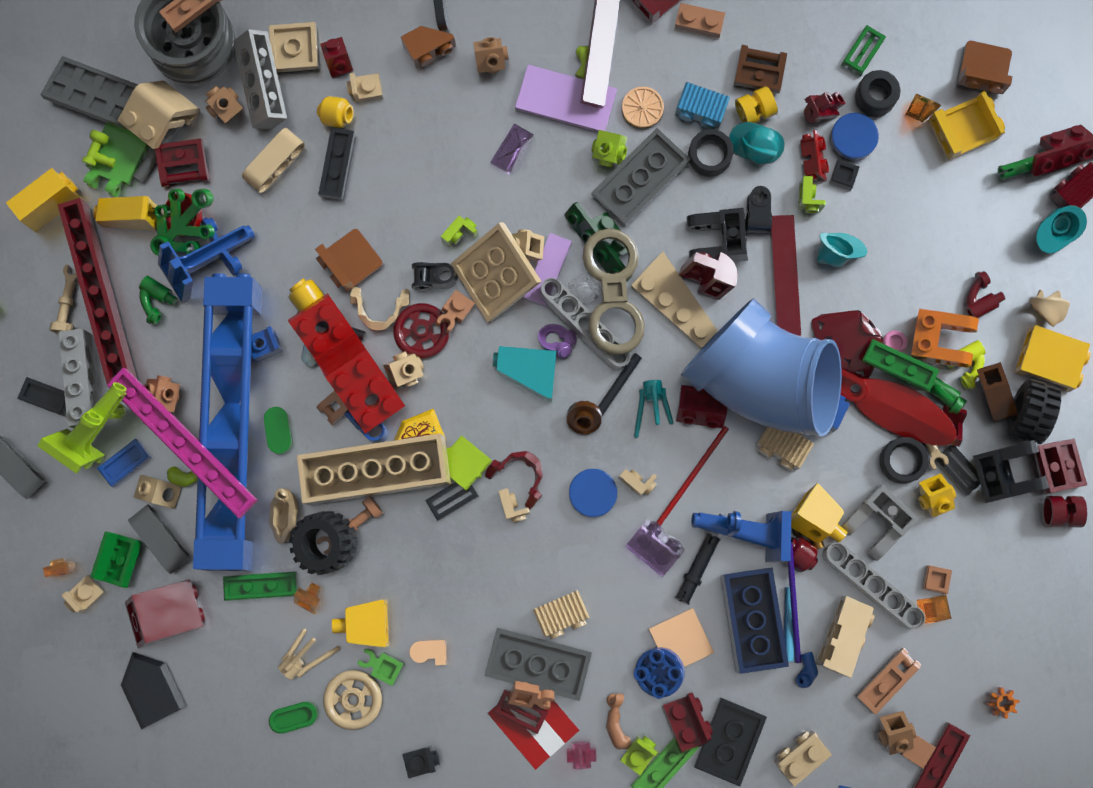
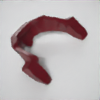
(531, 461)

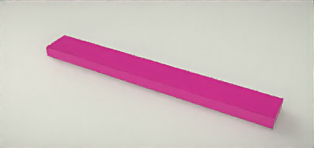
(184, 445)

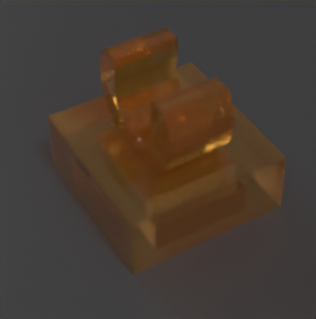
(308, 599)

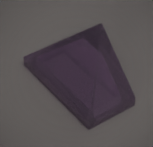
(512, 148)

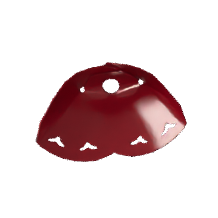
(851, 334)

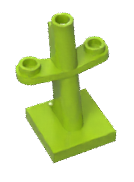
(74, 446)

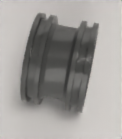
(207, 61)

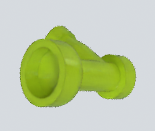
(92, 157)

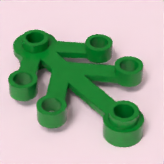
(179, 223)

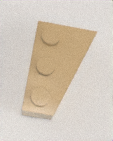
(845, 637)

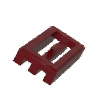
(518, 721)

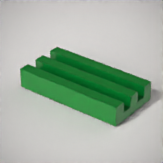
(854, 65)

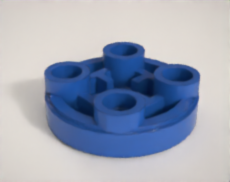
(854, 136)
(593, 492)
(659, 672)

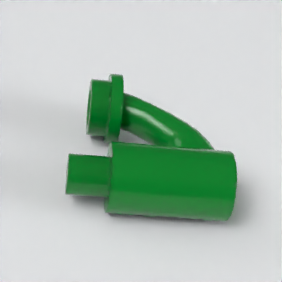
(153, 288)
(948, 395)

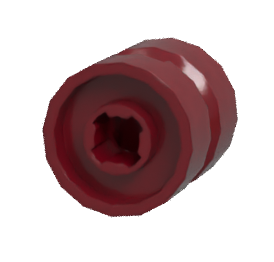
(1066, 511)

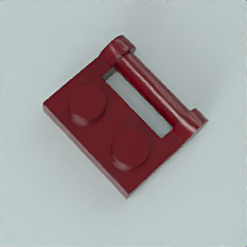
(181, 154)

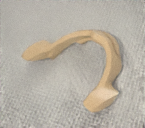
(356, 298)

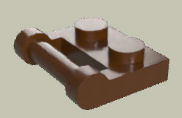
(759, 75)

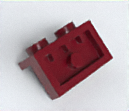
(700, 408)
(687, 723)

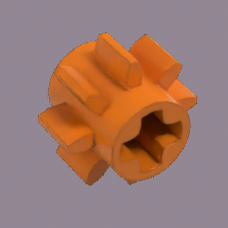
(998, 697)

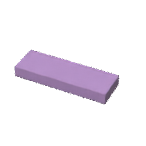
(550, 267)

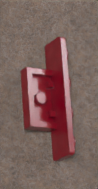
(1063, 149)

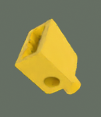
(818, 516)
(364, 624)

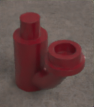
(986, 304)

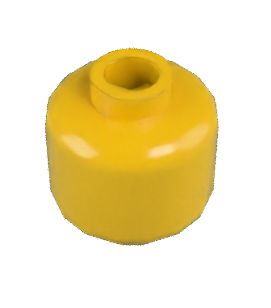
(335, 112)
(304, 294)

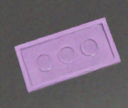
(558, 99)

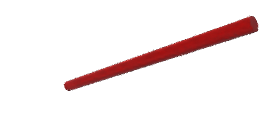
(692, 475)

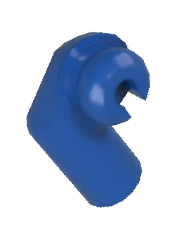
(809, 671)

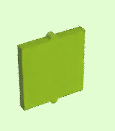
(466, 462)

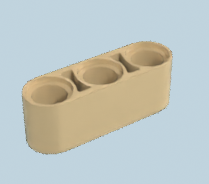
(273, 160)

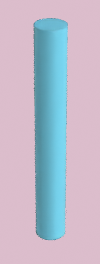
(788, 629)

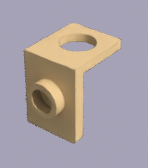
(152, 489)

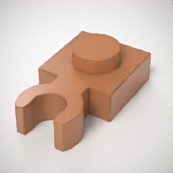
(456, 309)
(527, 695)

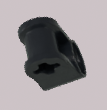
(759, 214)
(428, 276)

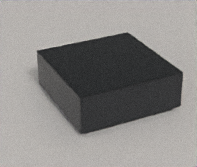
(844, 174)

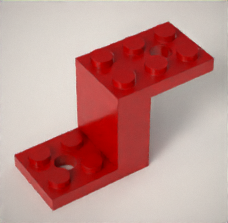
(346, 363)

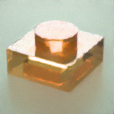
(58, 568)

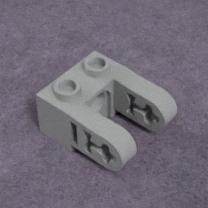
(891, 511)

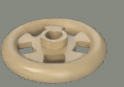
(368, 713)

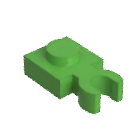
(385, 667)

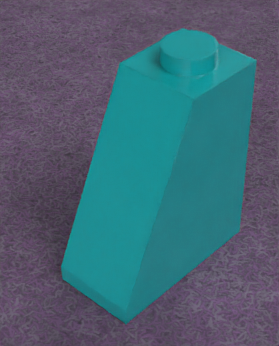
(528, 368)

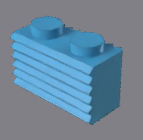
(702, 105)

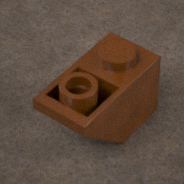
(997, 392)

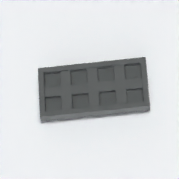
(88, 91)

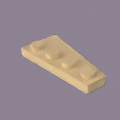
(672, 298)

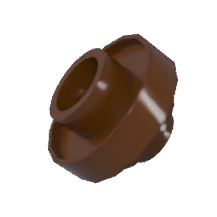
(584, 417)

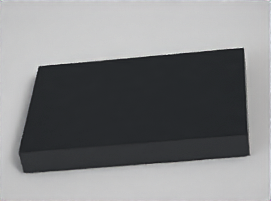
(732, 742)

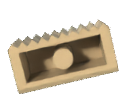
(785, 446)
(561, 614)

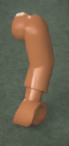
(613, 728)

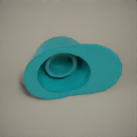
(757, 142)
(1061, 228)
(839, 248)

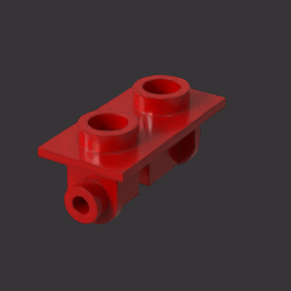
(814, 147)

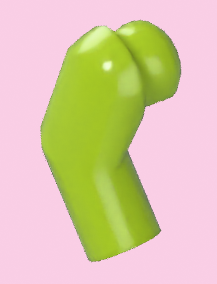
(180, 478)

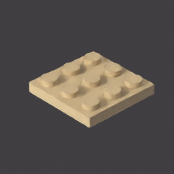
(495, 272)

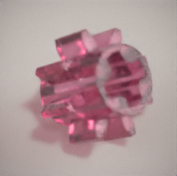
(581, 755)

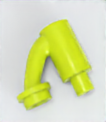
(978, 351)

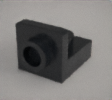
(421, 761)

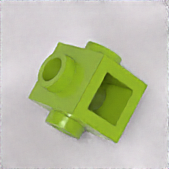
(609, 148)

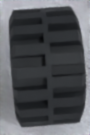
(1037, 411)
(305, 542)

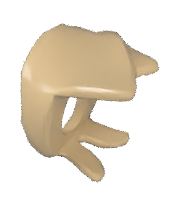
(1051, 308)

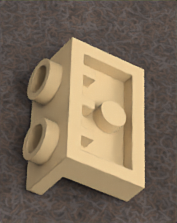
(802, 757)

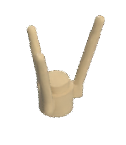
(292, 664)

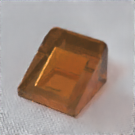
(922, 108)
(935, 608)

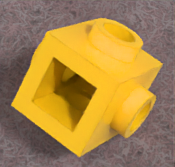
(936, 495)

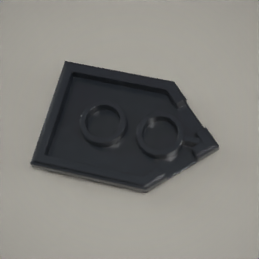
(150, 690)

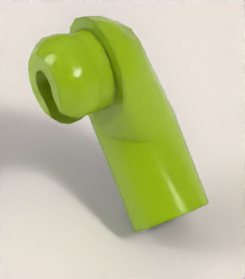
(581, 52)

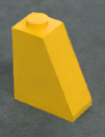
(126, 213)

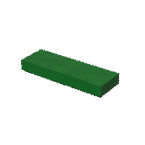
(900, 365)
(260, 586)

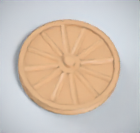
(642, 107)

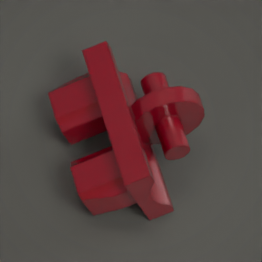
(823, 106)

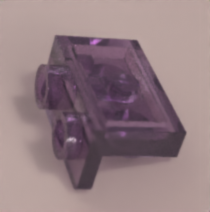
(655, 547)

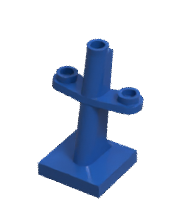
(178, 269)
(773, 534)

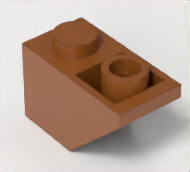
(426, 44)

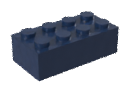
(754, 620)

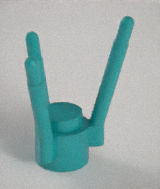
(653, 392)

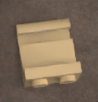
(154, 110)

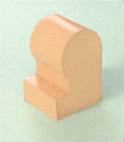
(431, 649)

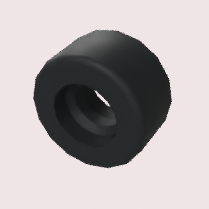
(883, 80)

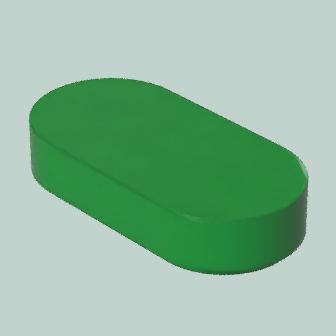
(278, 430)
(293, 717)

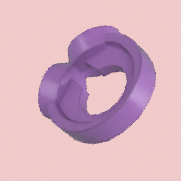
(562, 349)

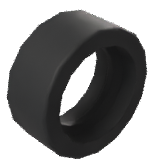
(721, 138)
(921, 454)

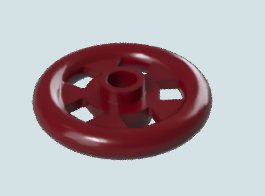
(401, 333)

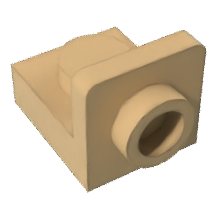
(365, 87)
(633, 481)
(509, 502)
(83, 595)

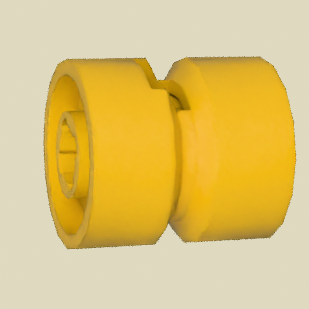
(763, 102)

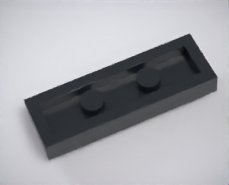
(336, 163)

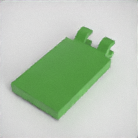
(127, 151)

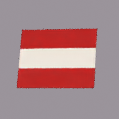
(537, 747)

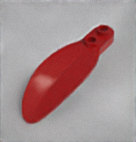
(899, 409)

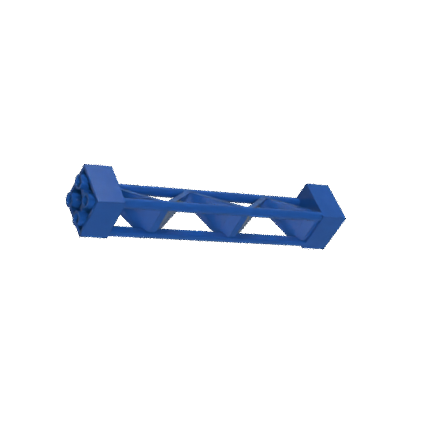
(227, 359)

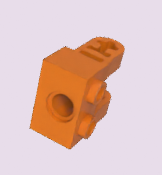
(927, 337)

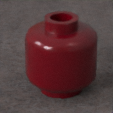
(803, 554)

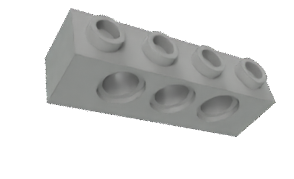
(260, 79)
(77, 373)

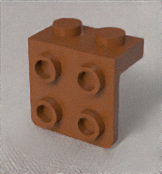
(985, 67)
(349, 260)

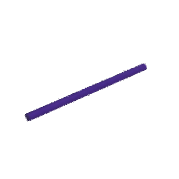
(794, 612)

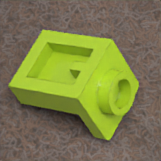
(807, 191)
(455, 231)
(639, 754)

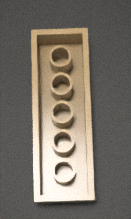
(373, 469)

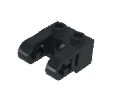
(733, 231)
(996, 473)

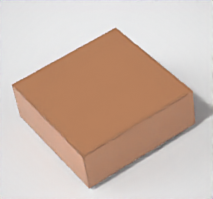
(936, 579)
(921, 752)

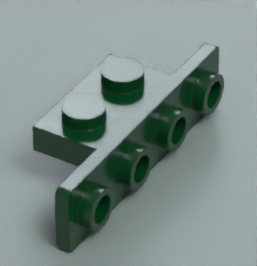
(607, 251)

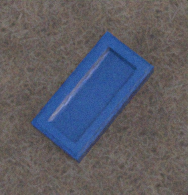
(124, 462)

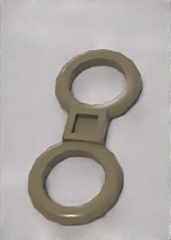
(613, 291)

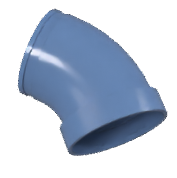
(770, 373)

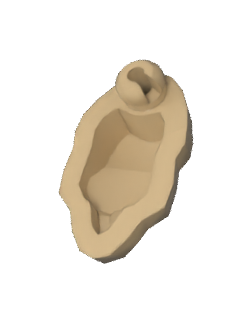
(283, 514)

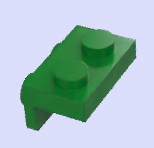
(116, 559)

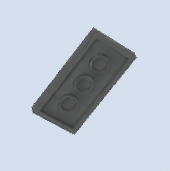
(640, 177)
(538, 663)

